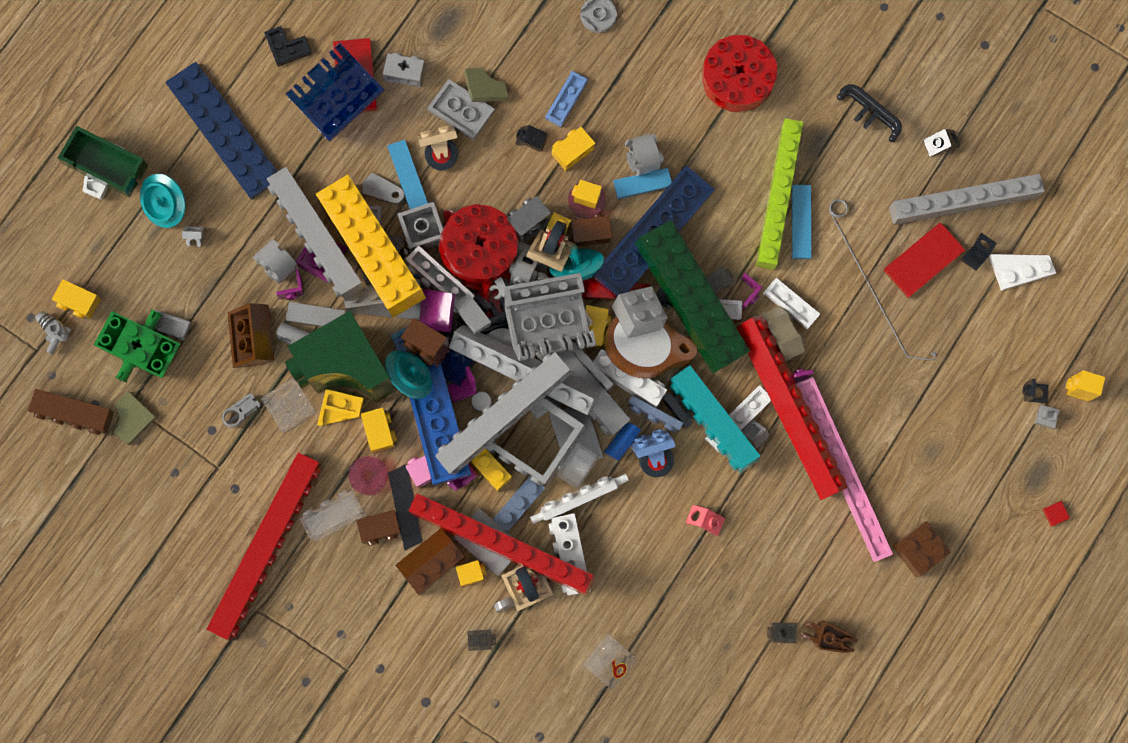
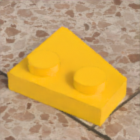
(339, 407)

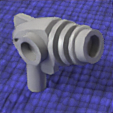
(54, 329)

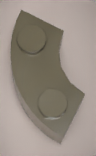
(786, 336)

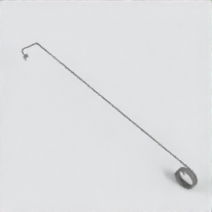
(834, 215)

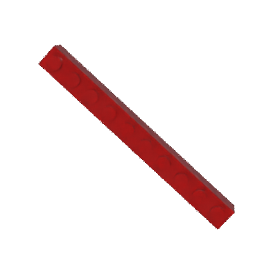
(791, 408)
(502, 544)
(264, 546)

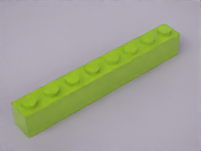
(779, 194)

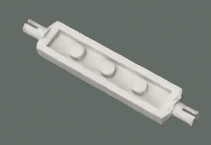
(575, 499)

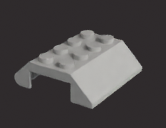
(547, 316)

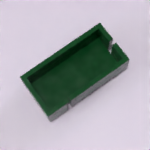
(102, 161)

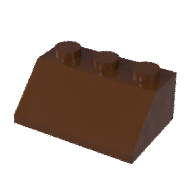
(250, 335)
(430, 561)

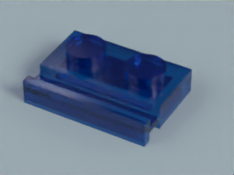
(454, 367)

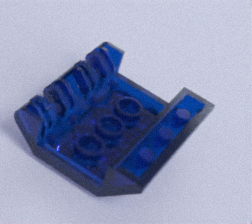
(337, 94)

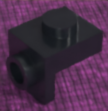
(531, 137)

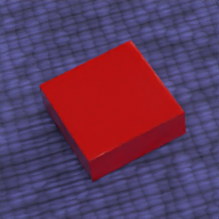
(1055, 513)

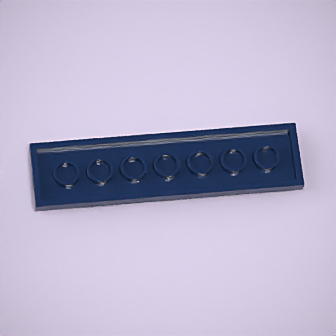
(222, 129)
(676, 203)

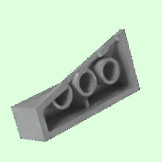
(370, 304)

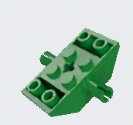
(122, 336)

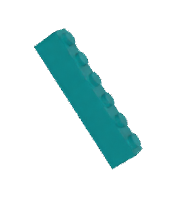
(714, 419)

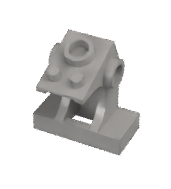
(524, 269)

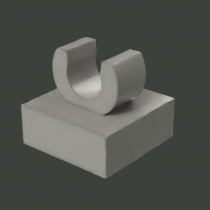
(193, 232)
(500, 284)
(1047, 416)

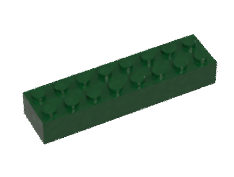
(691, 296)

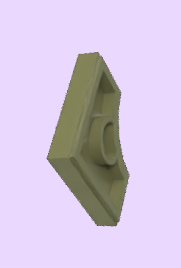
(484, 88)
(132, 418)

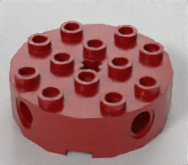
(743, 90)
(473, 261)

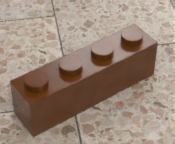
(70, 411)

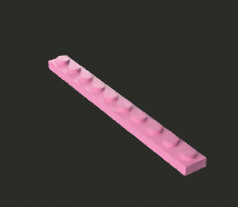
(854, 494)

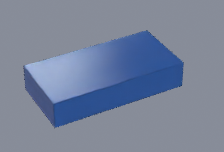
(622, 441)

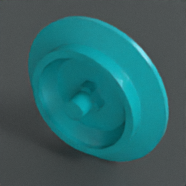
(162, 200)
(581, 261)
(408, 374)

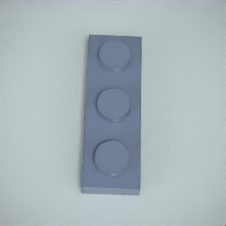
(654, 415)
(518, 504)

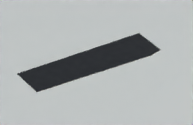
(403, 499)

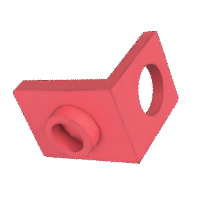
(707, 520)

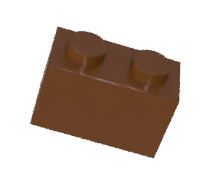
(591, 230)
(379, 527)

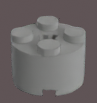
(643, 154)
(275, 261)

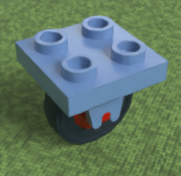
(654, 452)

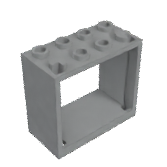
(523, 468)

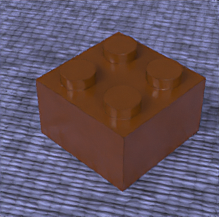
(425, 342)
(921, 549)

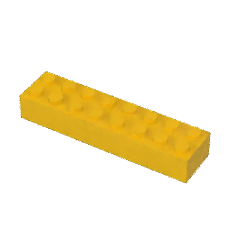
(370, 246)

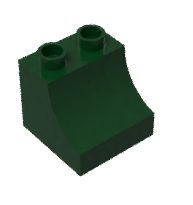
(339, 358)

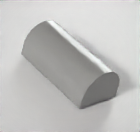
(289, 333)

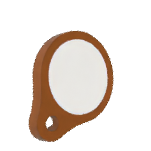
(648, 353)

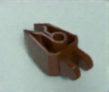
(828, 637)

